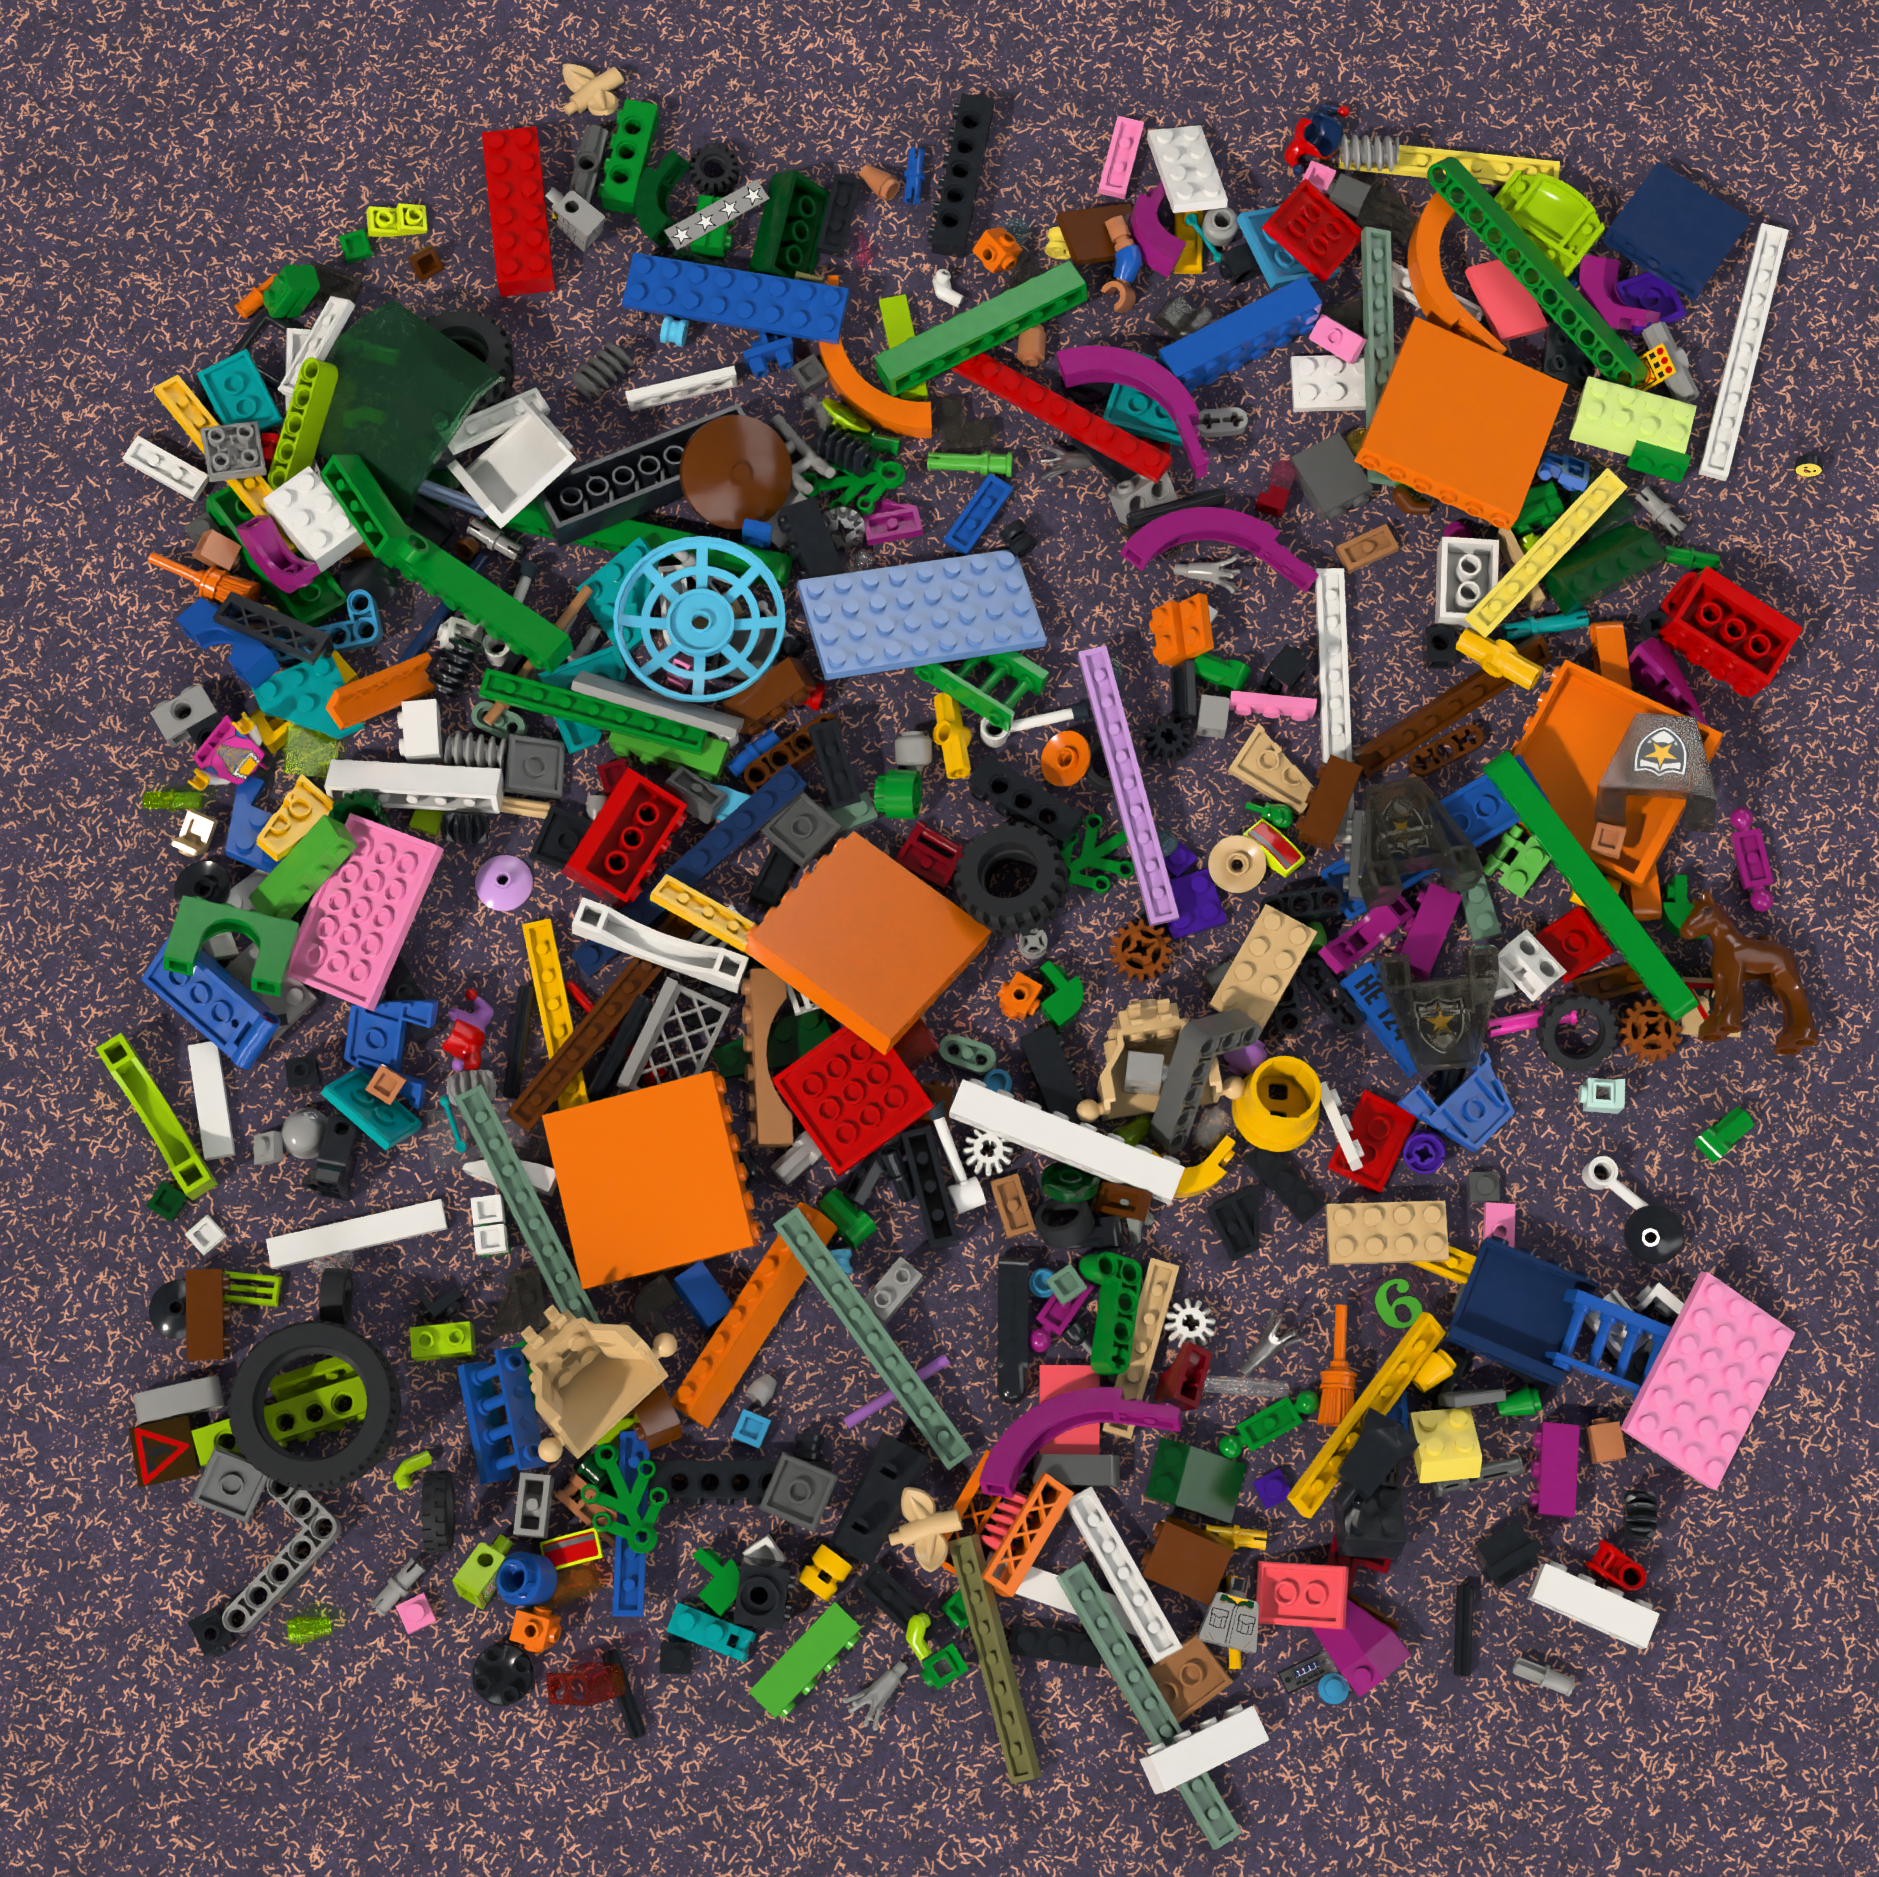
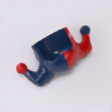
(1316, 135)

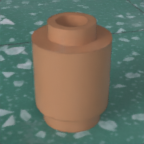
(1032, 346)

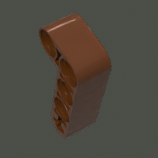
(787, 749)

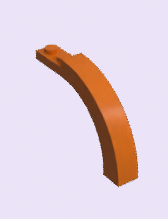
(1428, 279)
(874, 406)

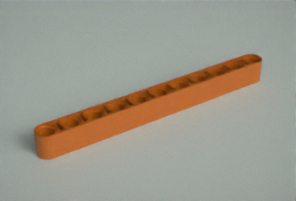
(1612, 663)

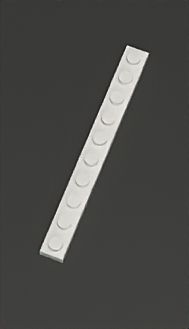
(1743, 352)
(1334, 674)

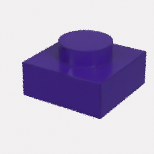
(1180, 860)
(1272, 1488)

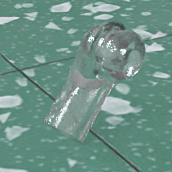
(814, 403)
(858, 561)
(344, 1259)

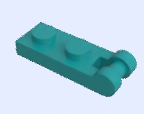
(710, 1632)

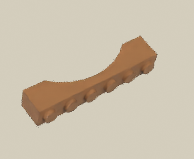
(770, 1118)

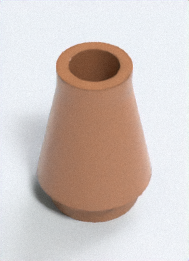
(881, 182)

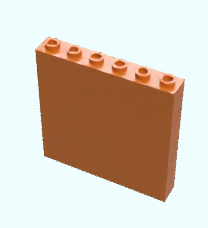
(1461, 423)
(1570, 750)
(867, 941)
(651, 1180)

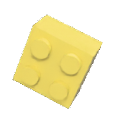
(1447, 1445)

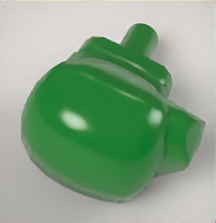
(1279, 814)

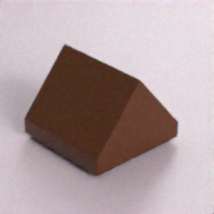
(425, 263)

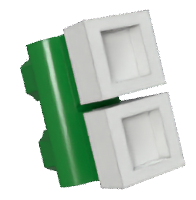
(493, 1234)

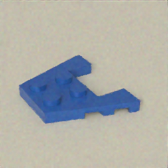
(246, 826)
(380, 1036)
(1469, 1111)

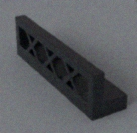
(429, 522)
(274, 623)

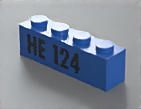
(1364, 992)

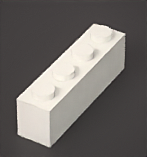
(1593, 1605)
(1204, 1749)

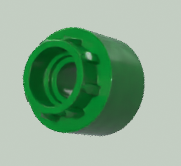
(899, 794)

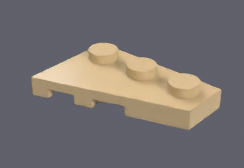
(1270, 772)

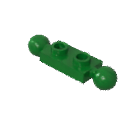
(1268, 1424)

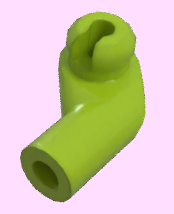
(408, 1466)
(915, 1635)

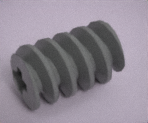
(601, 369)

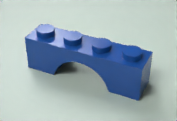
(249, 658)

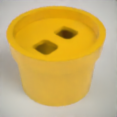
(1301, 1107)

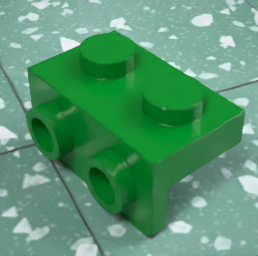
(1658, 461)

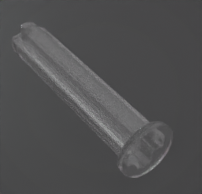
(1246, 1386)

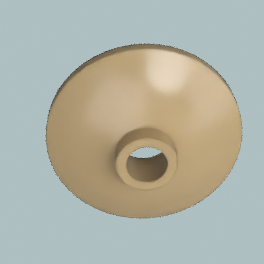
(1241, 849)

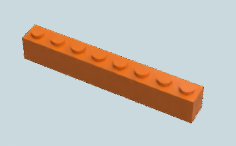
(746, 1326)

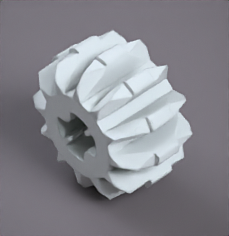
(976, 1151)
(1196, 1316)

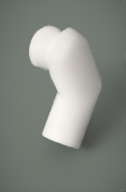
(943, 288)

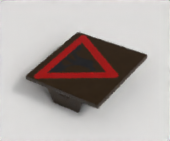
(163, 1451)

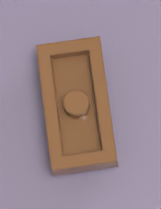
(1367, 548)
(1012, 1206)

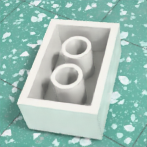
(313, 519)
(1463, 577)

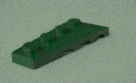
(786, 1043)

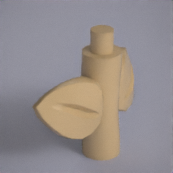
(591, 90)
(925, 1528)

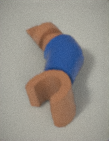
(1127, 265)

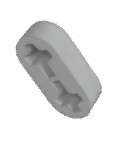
(1221, 425)

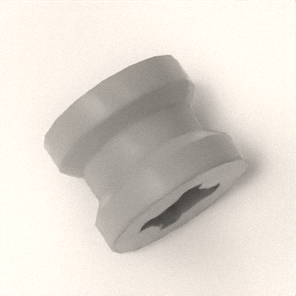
(1036, 939)

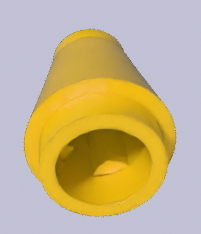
(1434, 1370)

